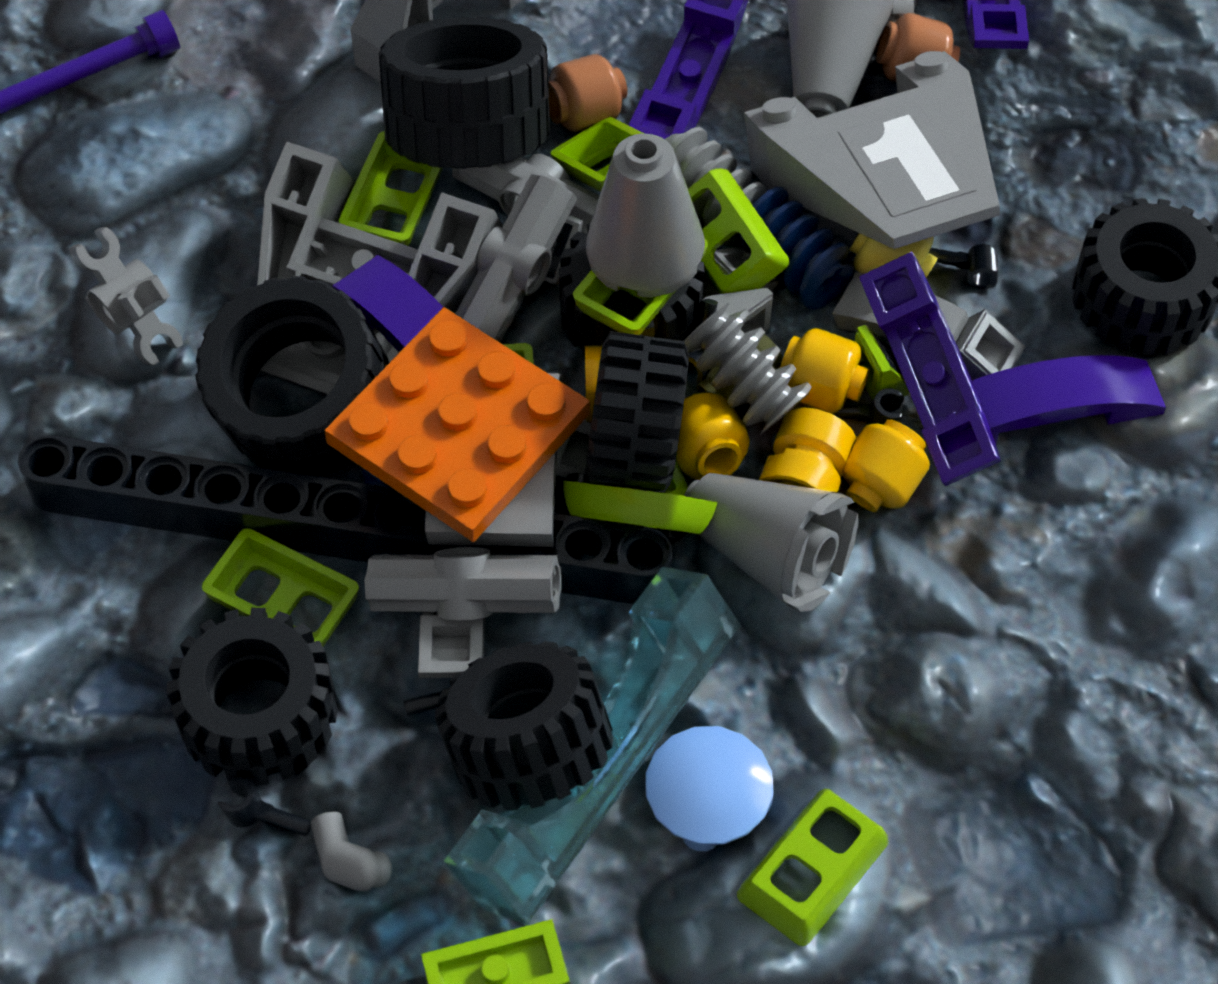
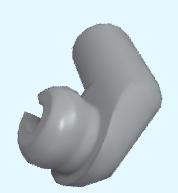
(346, 862)

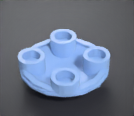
(709, 786)

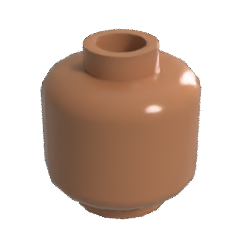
(909, 38)
(585, 92)

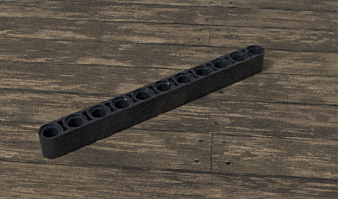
(316, 502)

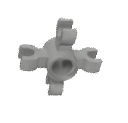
(126, 296)

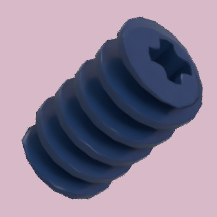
(814, 265)

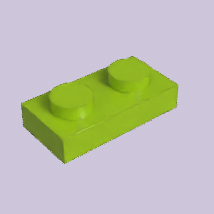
(509, 957)

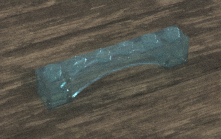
(521, 854)

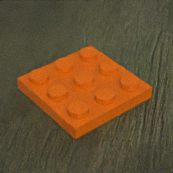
(458, 423)

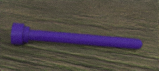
(152, 37)

